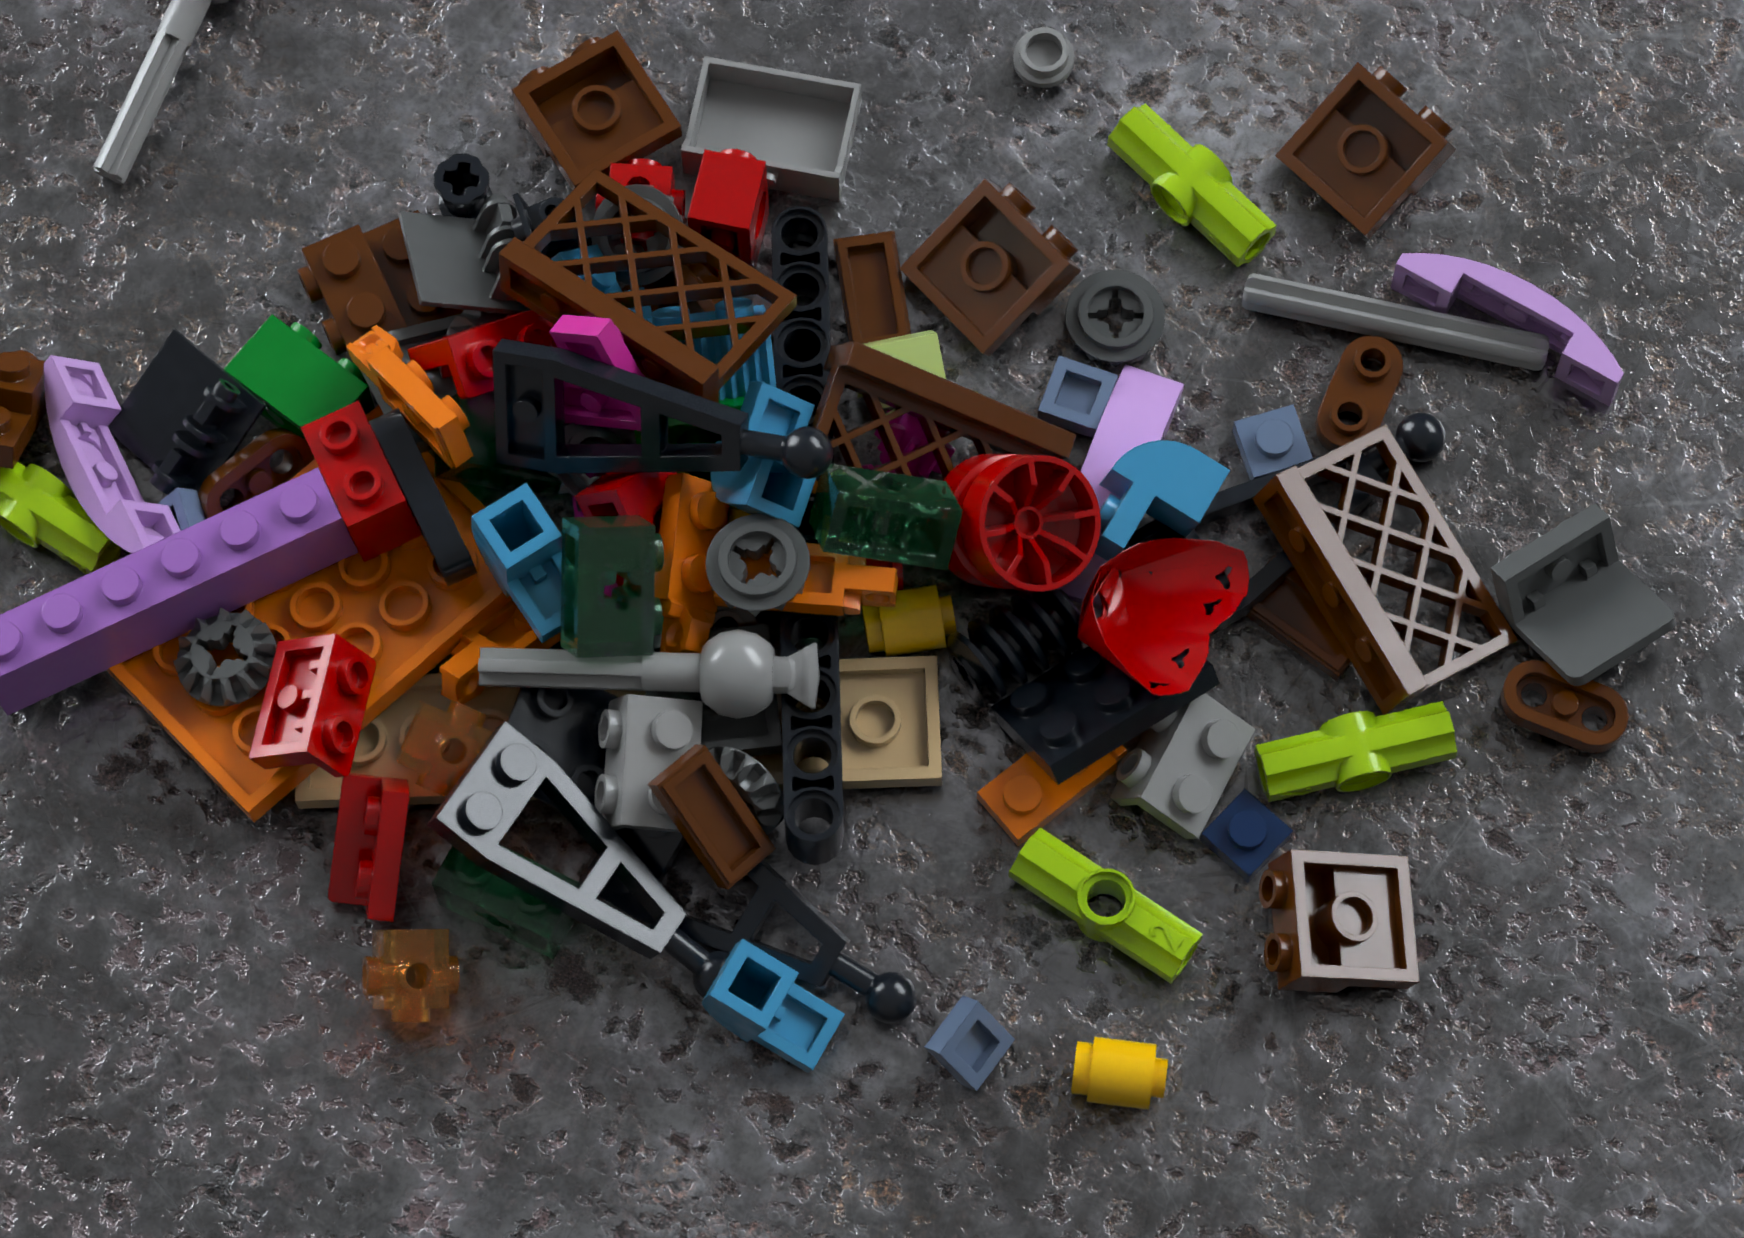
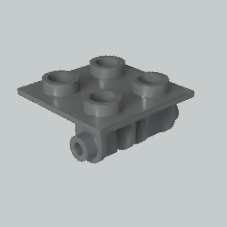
(458, 257)

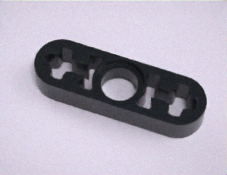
(423, 497)

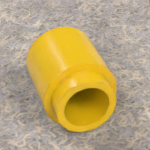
(911, 626)
(1118, 1072)

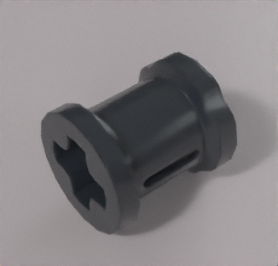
(452, 178)

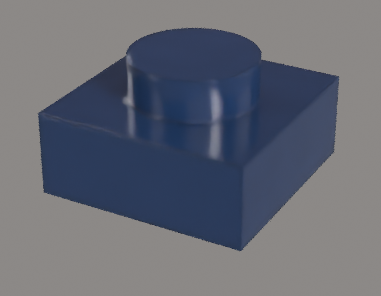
(1246, 835)

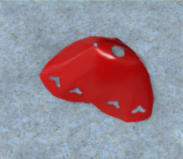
(1162, 613)

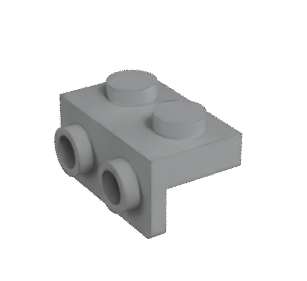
(640, 742)
(1183, 765)

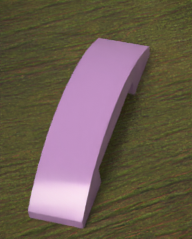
(1440, 279)
(79, 415)
(1134, 415)

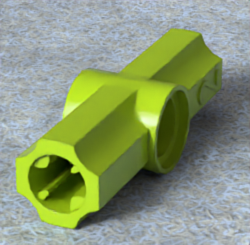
(1191, 185)
(45, 512)
(1355, 751)
(1071, 880)

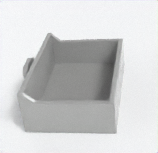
(779, 116)

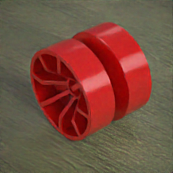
(1022, 521)

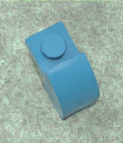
(1161, 480)
(766, 484)
(523, 556)
(762, 1003)

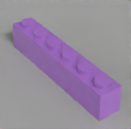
(167, 585)

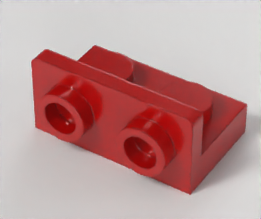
(469, 353)
(313, 705)
(369, 843)

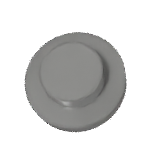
(1043, 57)

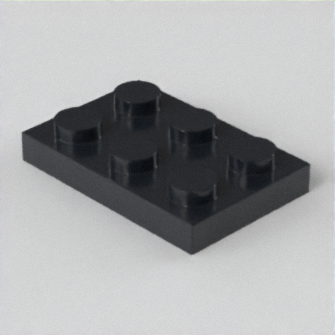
(1087, 711)

